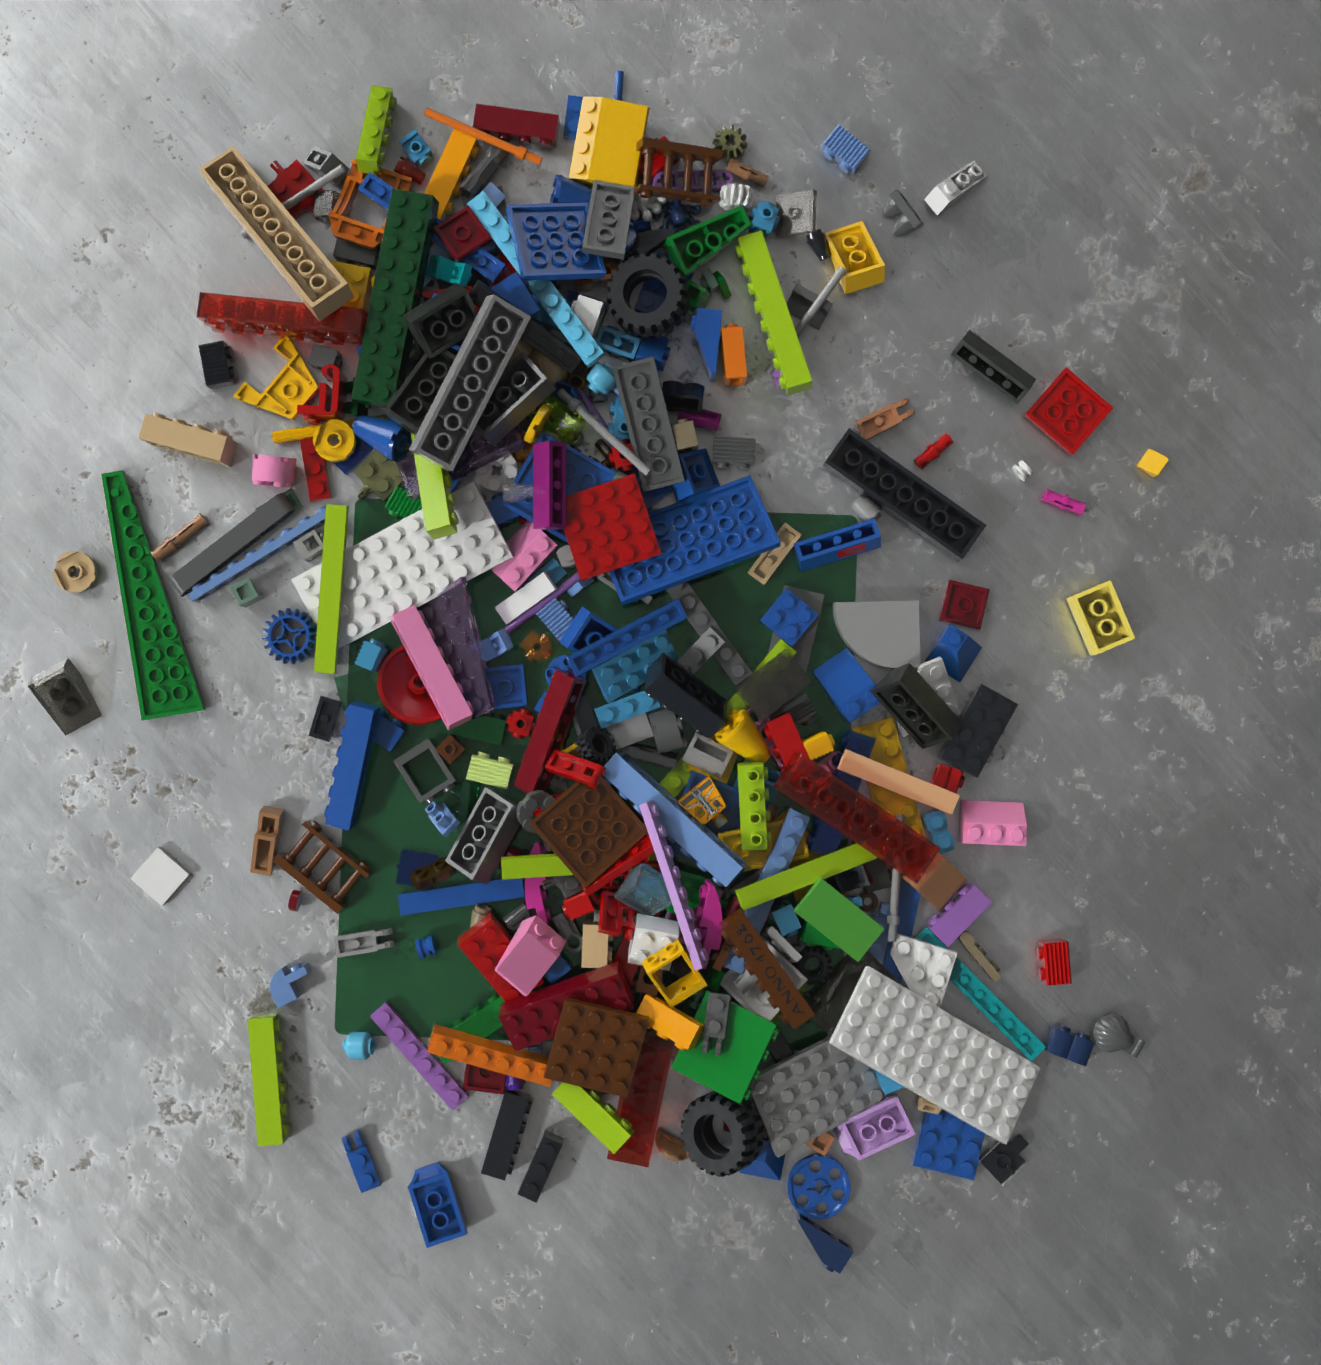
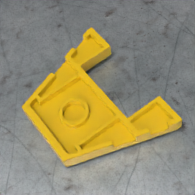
(289, 388)

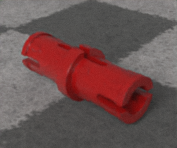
(933, 451)

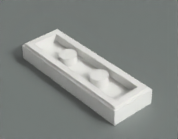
(525, 598)

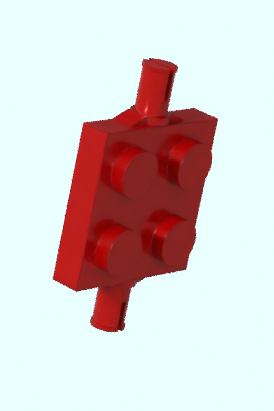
(290, 182)

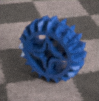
(282, 639)

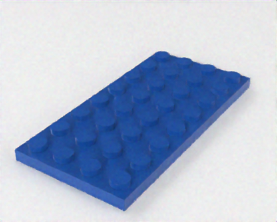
(699, 539)

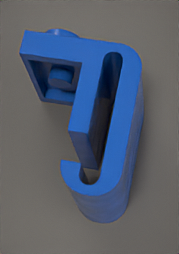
(515, 291)

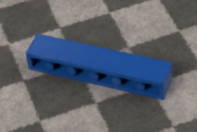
(352, 765)

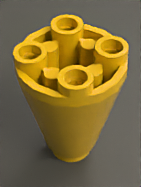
(743, 737)

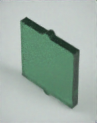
(356, 687)

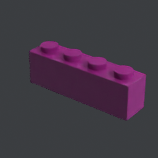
(549, 485)

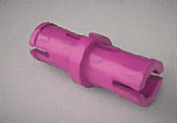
(1063, 502)

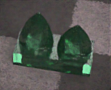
(468, 794)

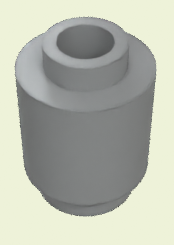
(866, 508)

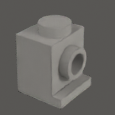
(304, 545)

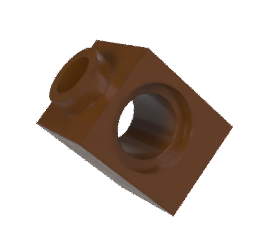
(451, 749)
(644, 986)

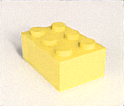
(1100, 618)

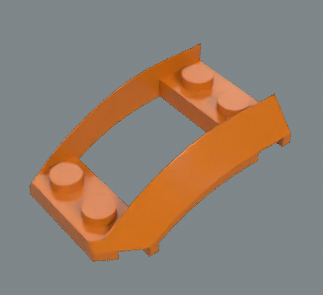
(352, 230)

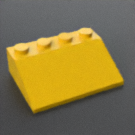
(608, 142)

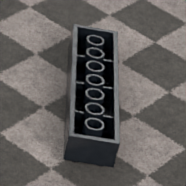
(904, 495)

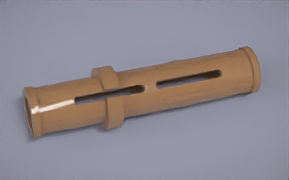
(173, 542)

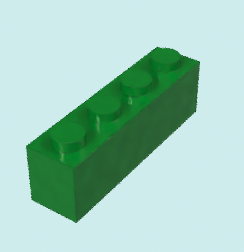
(481, 1021)

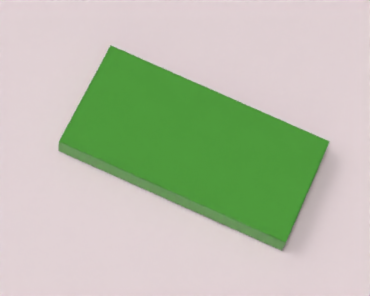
(838, 919)

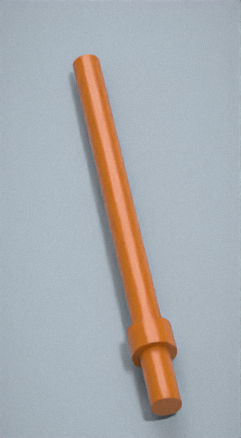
(521, 152)

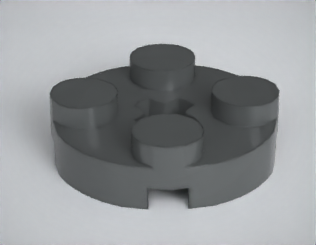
(529, 804)

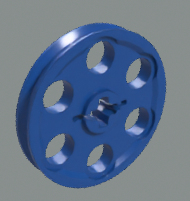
(825, 1195)

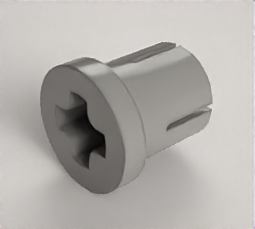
(745, 981)

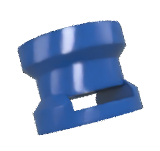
(426, 947)

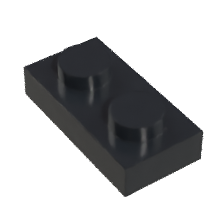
(325, 718)

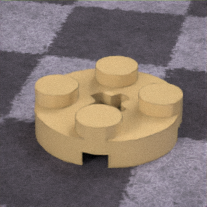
(64, 568)

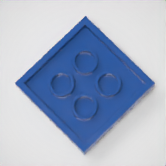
(948, 1145)

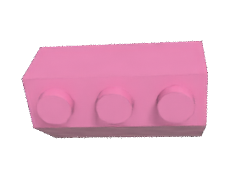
(530, 551)
(992, 823)

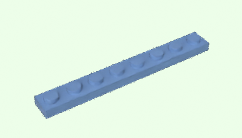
(256, 557)
(777, 861)

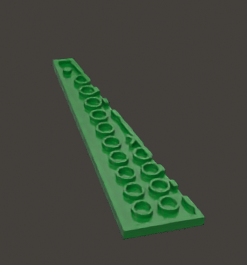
(156, 648)

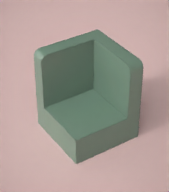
(246, 593)

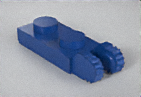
(362, 1163)

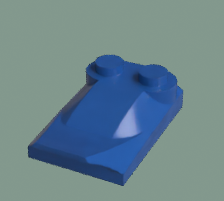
(436, 1205)

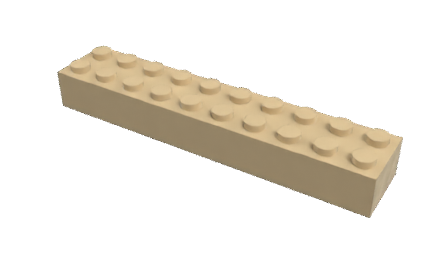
(277, 233)

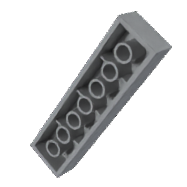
(469, 382)

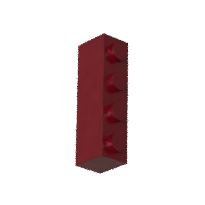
(517, 125)

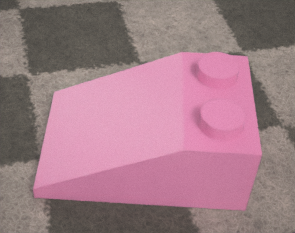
(530, 954)

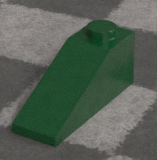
(484, 729)

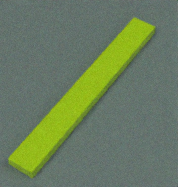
(331, 588)
(539, 866)
(802, 875)

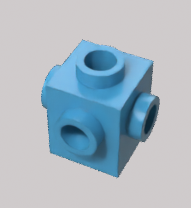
(763, 218)

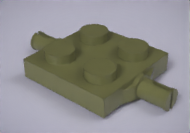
(378, 475)

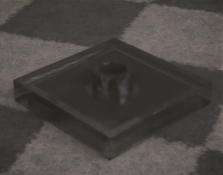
(796, 213)

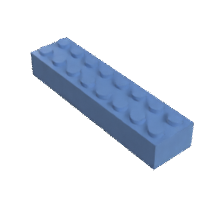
(680, 825)

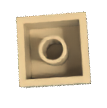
(595, 946)

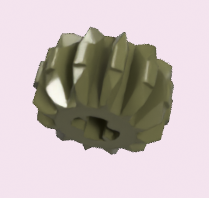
(730, 135)

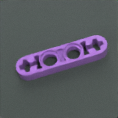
(696, 187)

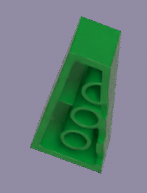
(703, 241)

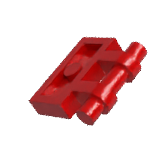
(611, 916)

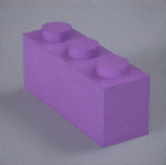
(958, 914)

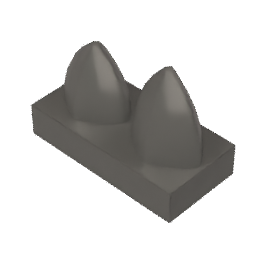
(908, 220)

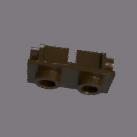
(422, 876)

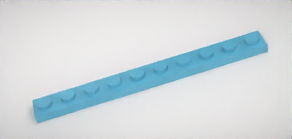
(544, 289)

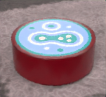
(295, 900)

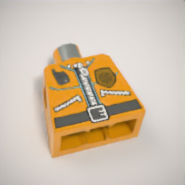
(705, 803)

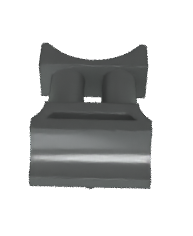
(516, 916)

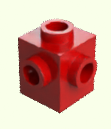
(621, 464)
(528, 719)

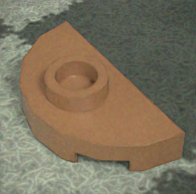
(670, 1146)

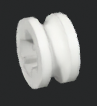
(1022, 470)

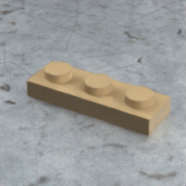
(770, 560)

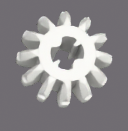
(736, 195)

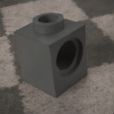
(322, 356)

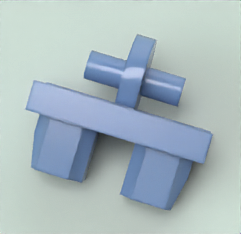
(442, 818)

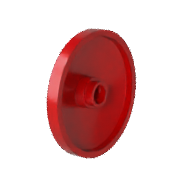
(404, 691)

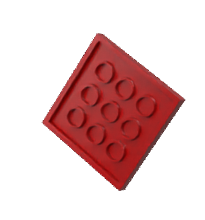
(609, 527)

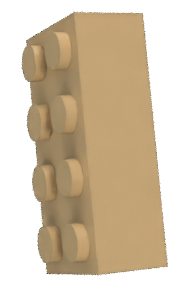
(188, 440)

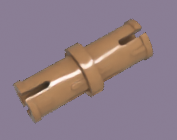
(747, 173)

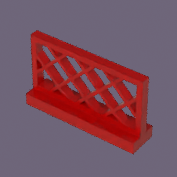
(635, 855)

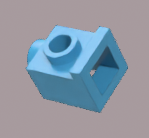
(411, 142)

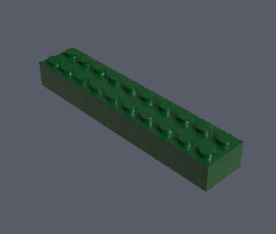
(394, 293)

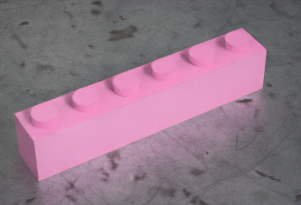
(431, 667)

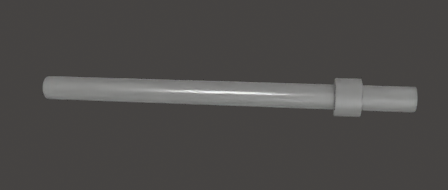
(309, 190)
(814, 307)
(576, 406)
(893, 918)

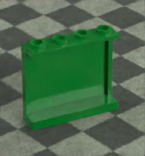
(742, 1053)

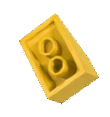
(855, 252)

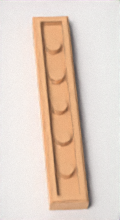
(898, 781)

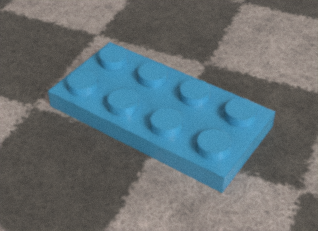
(630, 667)

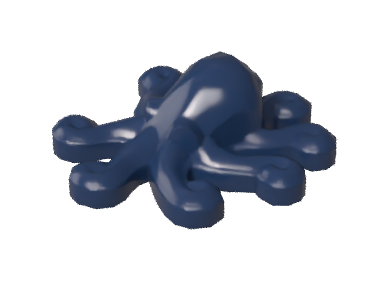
(677, 215)

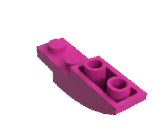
(534, 893)
(709, 915)

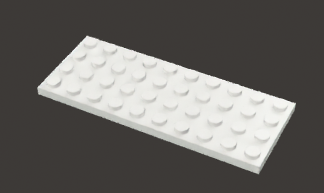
(408, 566)
(934, 1055)

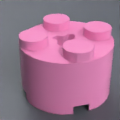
(273, 469)

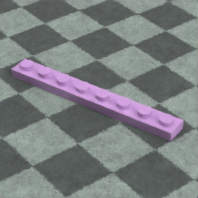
(676, 891)

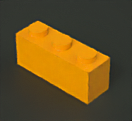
(671, 1022)

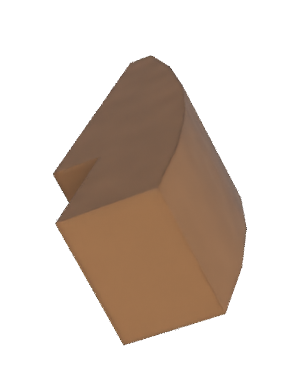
(266, 840)

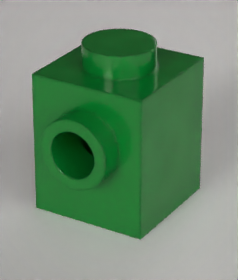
(698, 296)

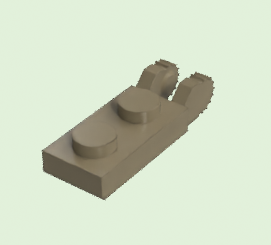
(978, 954)

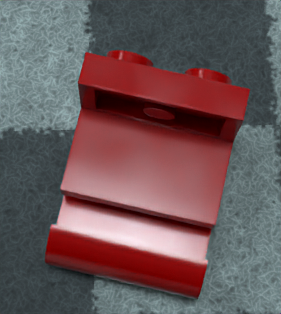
(330, 399)

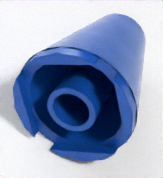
(569, 191)
(383, 435)

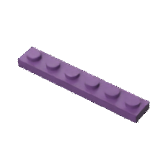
(416, 1053)

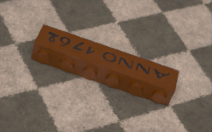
(766, 968)

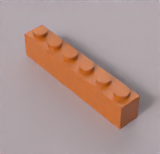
(488, 1054)

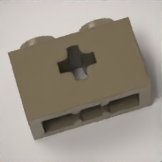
(685, 436)

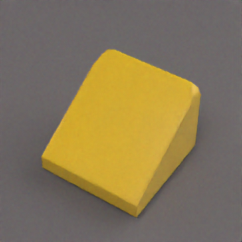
(1152, 463)

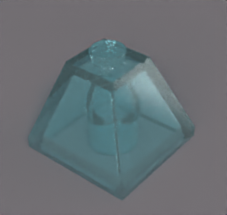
(644, 890)

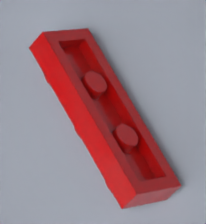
(315, 472)

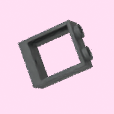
(415, 752)

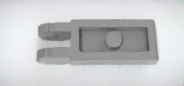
(361, 942)

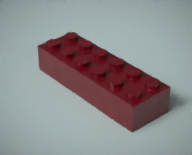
(536, 1016)

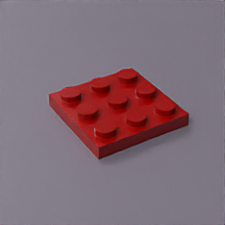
(1068, 411)

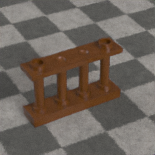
(690, 154)
(303, 874)

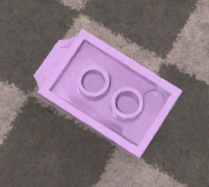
(875, 1128)

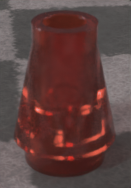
(409, 169)

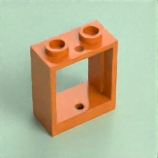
(733, 355)

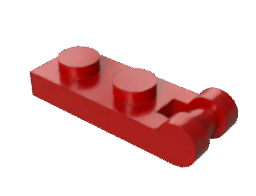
(575, 768)

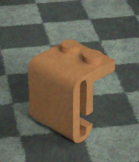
(938, 882)

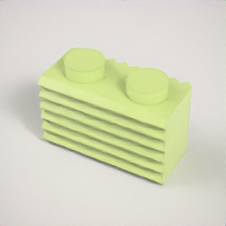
(489, 770)

